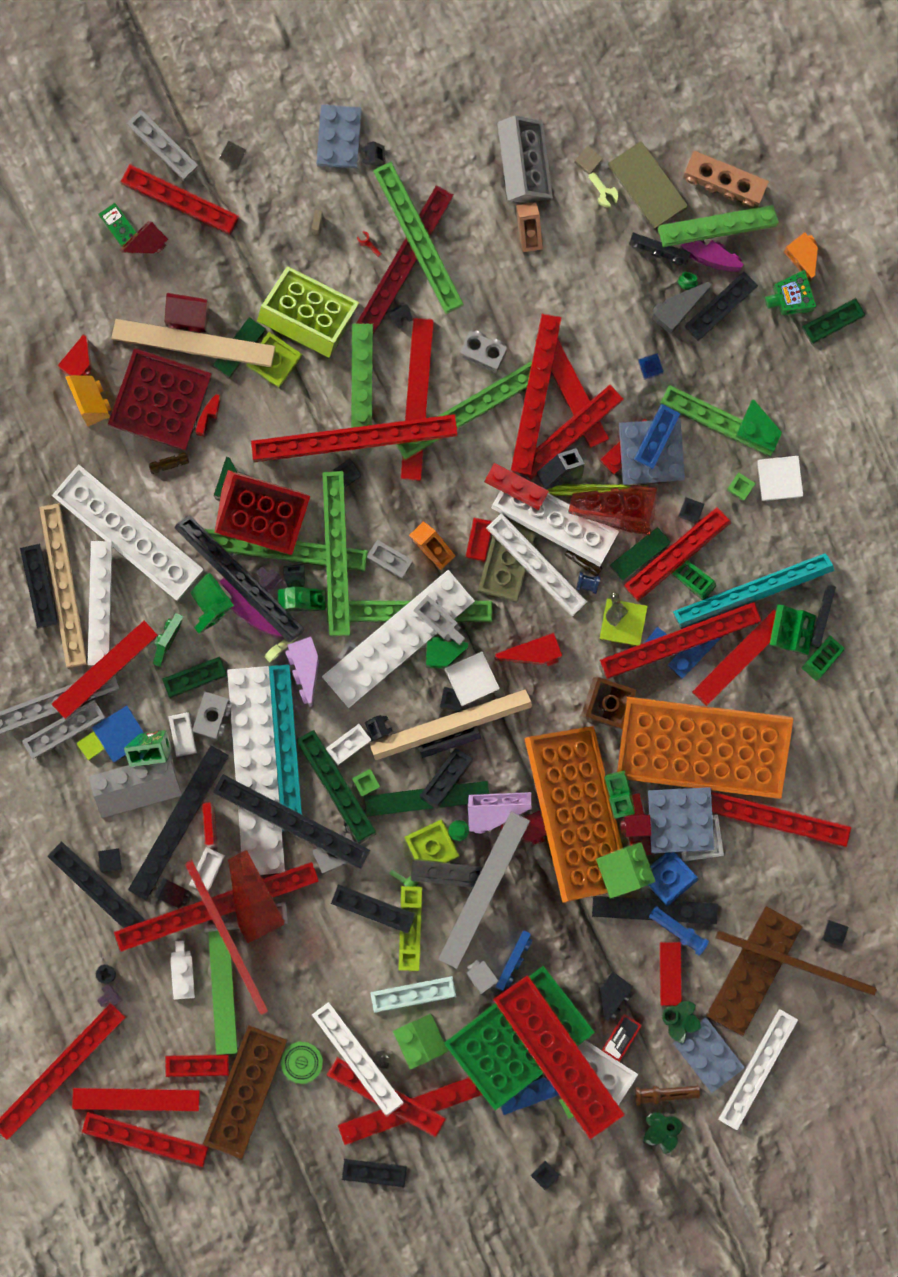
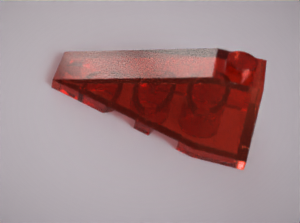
(623, 509)
(253, 903)

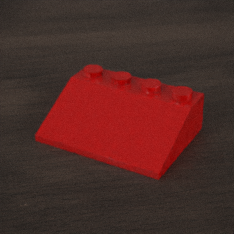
(260, 512)

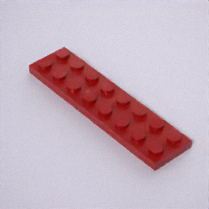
(558, 1057)

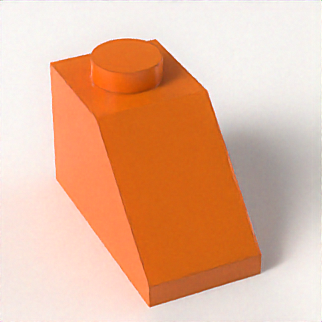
(803, 254)
(432, 545)

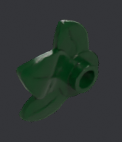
(684, 1021)
(660, 1133)

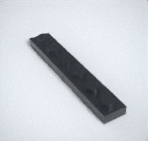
(94, 886)
(641, 909)

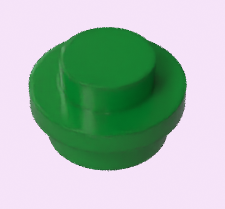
(688, 280)
(458, 830)

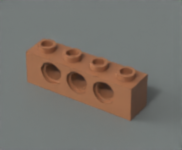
(718, 170)

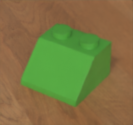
(625, 870)
(420, 1041)

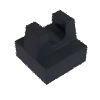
(375, 153)
(398, 312)
(294, 572)
(376, 727)

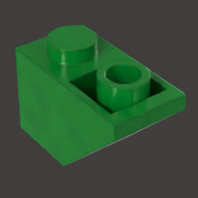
(301, 599)
(443, 653)

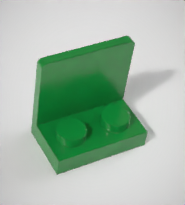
(211, 601)

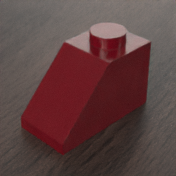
(146, 240)

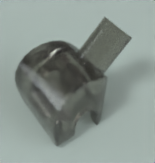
(616, 611)
(378, 1058)

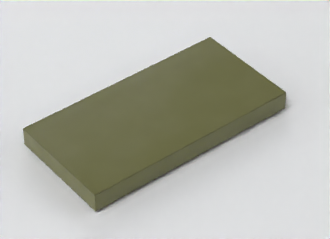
(647, 185)
(502, 572)

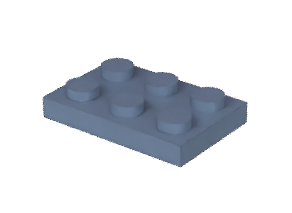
(338, 136)
(709, 1056)

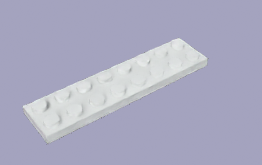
(128, 532)
(394, 641)

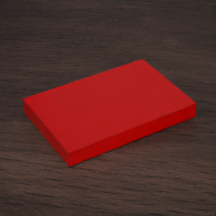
(210, 825)

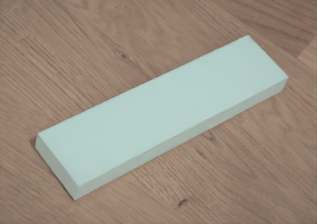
(413, 994)

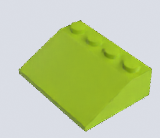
(307, 311)

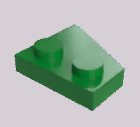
(759, 428)
(165, 641)

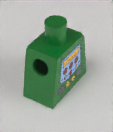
(792, 295)

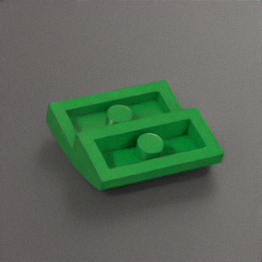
(792, 629)

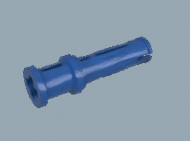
(686, 936)

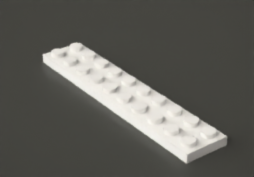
(256, 762)

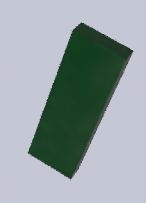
(833, 321)
(251, 332)
(640, 554)
(194, 677)

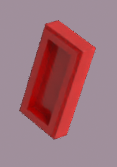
(478, 540)

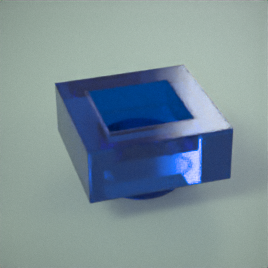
(650, 366)

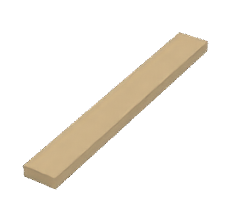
(193, 343)
(63, 585)
(450, 724)

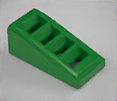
(708, 588)
(814, 667)

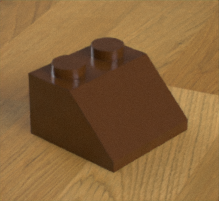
(607, 702)

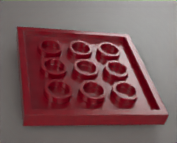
(159, 399)

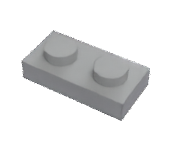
(389, 559)

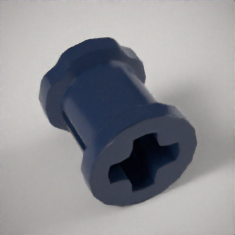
(588, 583)

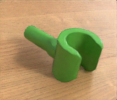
(407, 882)

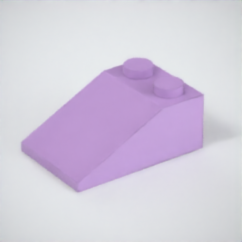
(492, 810)

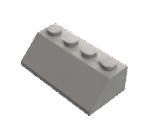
(524, 159)
(134, 787)

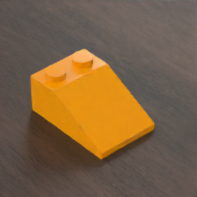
(88, 398)

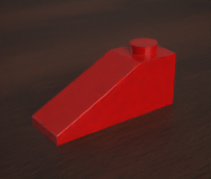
(538, 652)

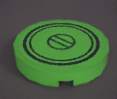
(301, 1062)

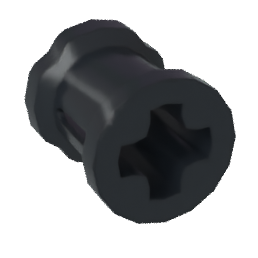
(99, 977)

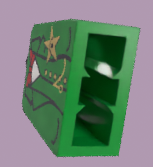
(148, 748)

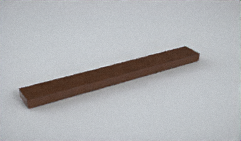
(797, 963)

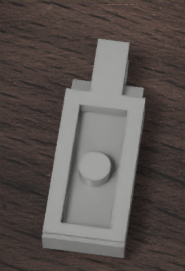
(439, 620)

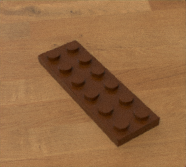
(752, 972)
(245, 1092)

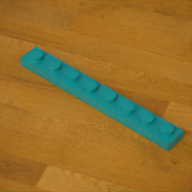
(753, 591)
(285, 737)

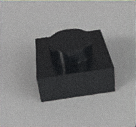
(835, 933)

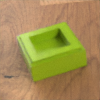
(90, 746)

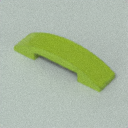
(410, 943)

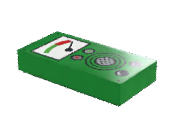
(117, 224)

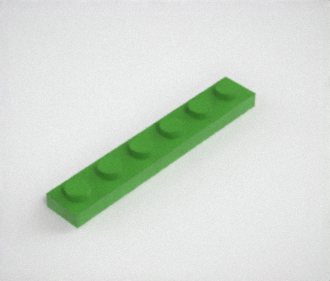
(718, 225)
(362, 375)

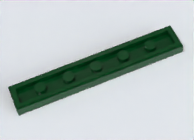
(336, 787)
(410, 800)

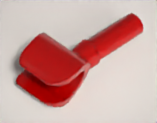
(367, 242)

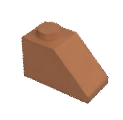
(529, 226)

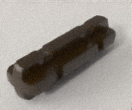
(168, 463)
(587, 565)

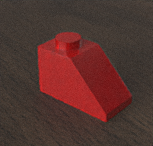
(78, 359)

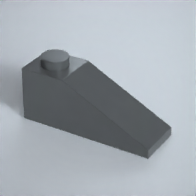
(676, 308)

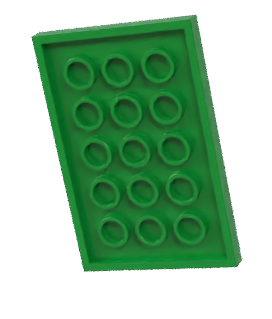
(496, 1055)

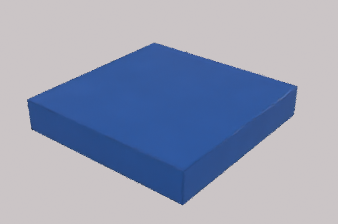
(117, 732)
(671, 877)

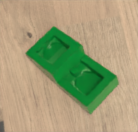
(620, 794)

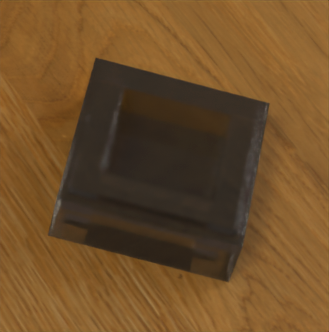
(232, 154)

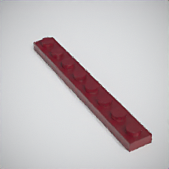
(403, 261)

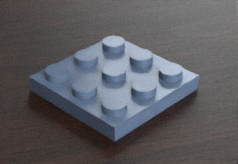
(669, 464)
(681, 820)

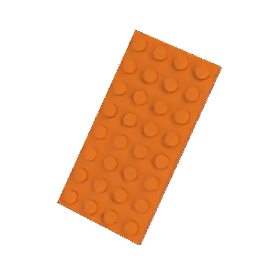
(704, 747)
(574, 808)

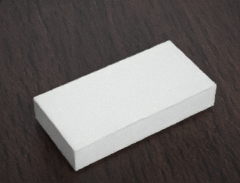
(182, 734)
(209, 867)

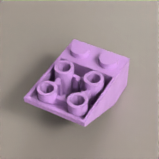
(306, 662)

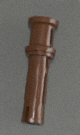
(655, 1095)

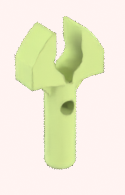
(603, 191)
(275, 651)

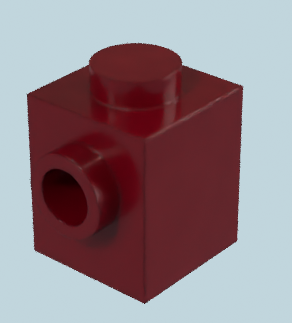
(636, 827)

